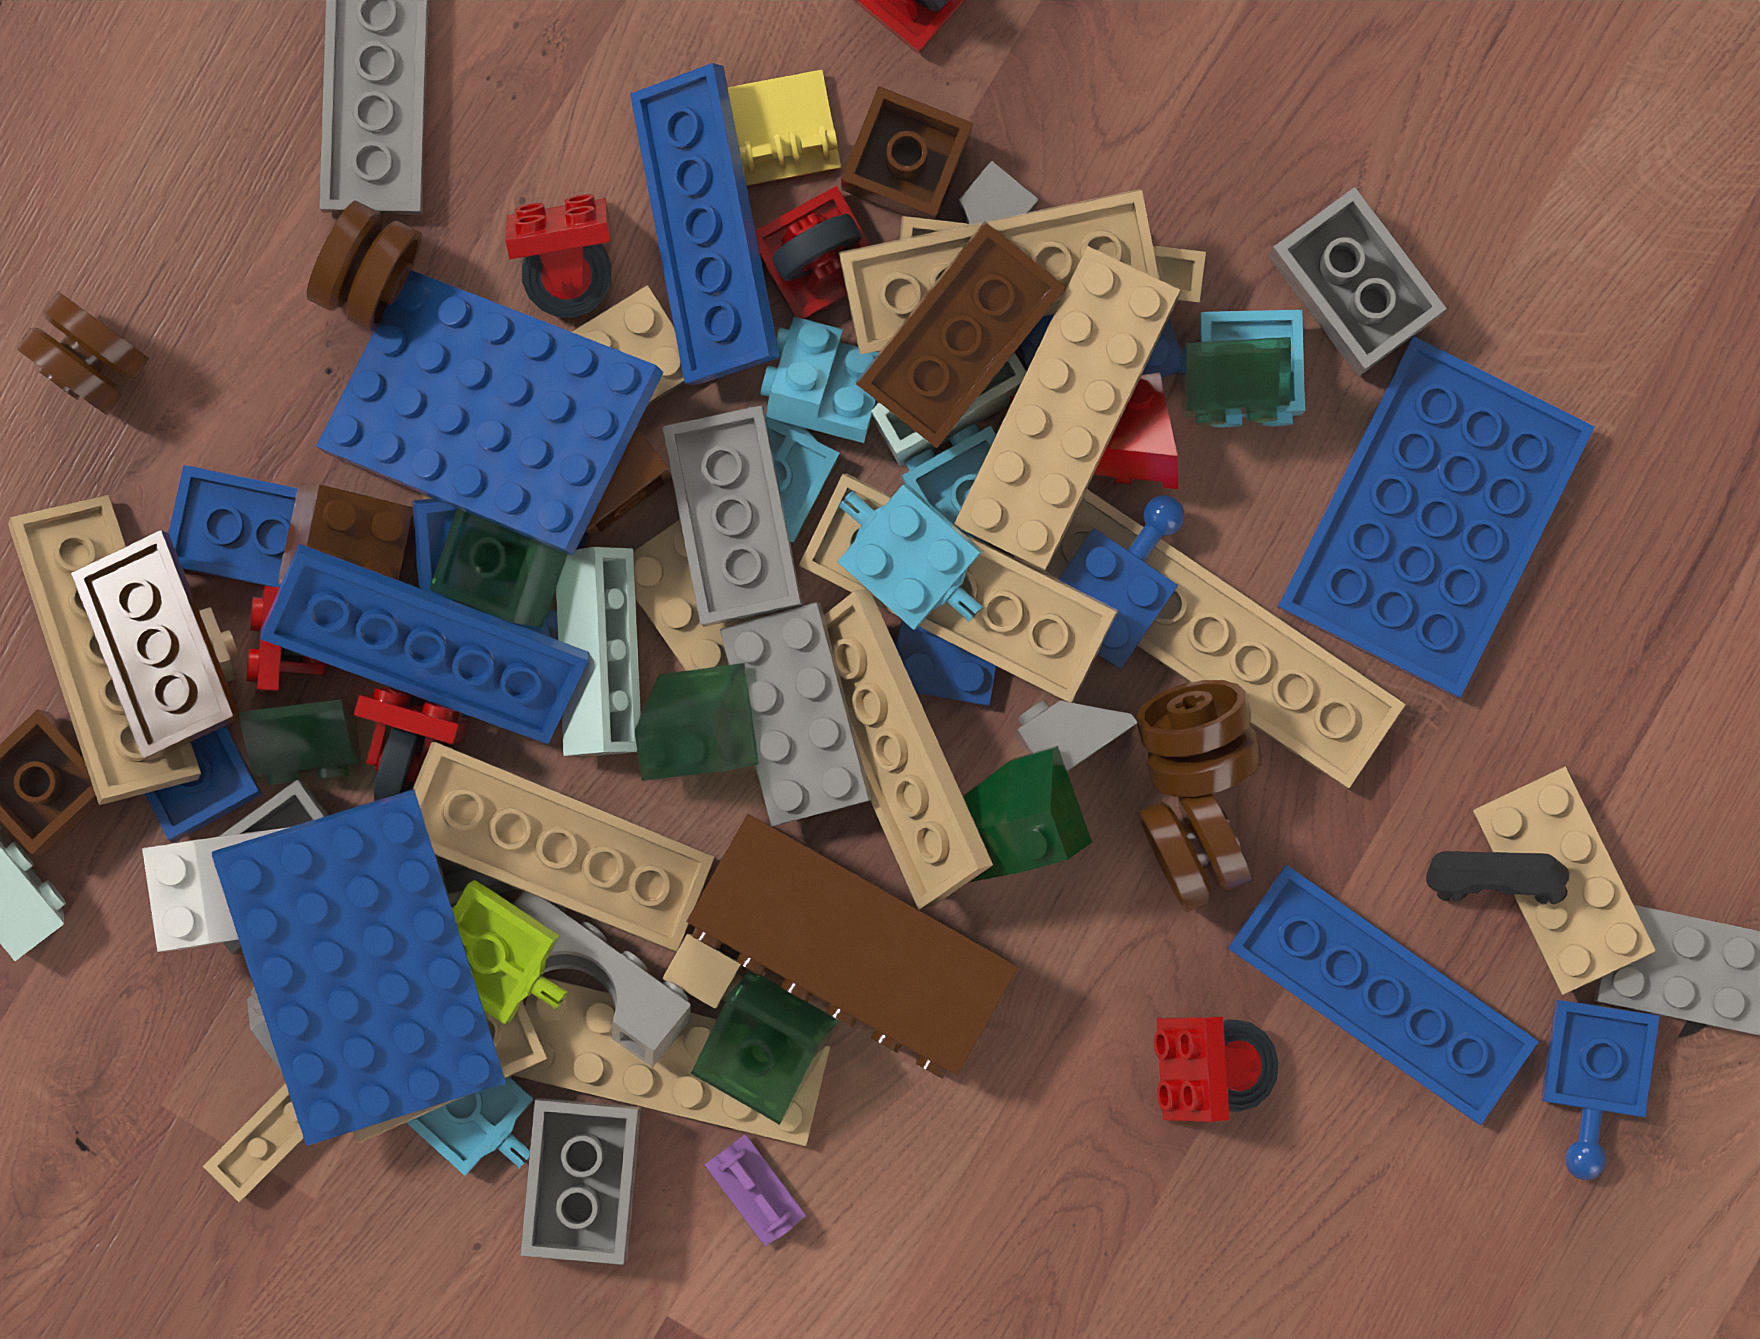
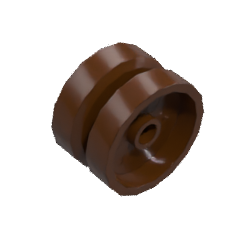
(363, 265)
(81, 354)
(1199, 738)
(1201, 843)

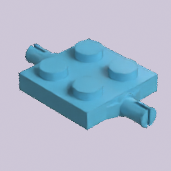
(801, 470)
(910, 556)
(477, 1126)

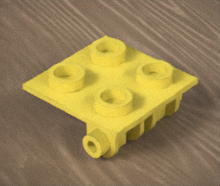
(784, 127)

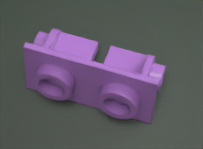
(755, 1190)

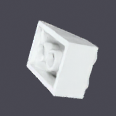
(187, 893)

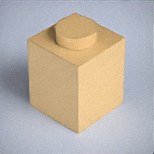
(703, 972)

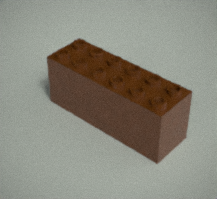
(850, 947)

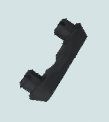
(1463, 872)

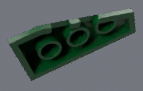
(1027, 814)

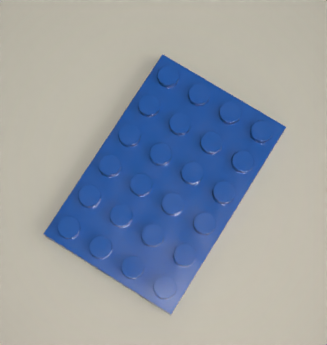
(490, 411)
(1436, 517)
(359, 967)

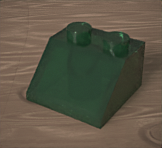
(1236, 379)
(498, 570)
(696, 724)
(301, 740)
(764, 1046)

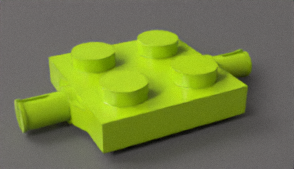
(505, 952)

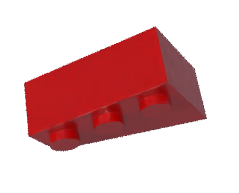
(1143, 439)

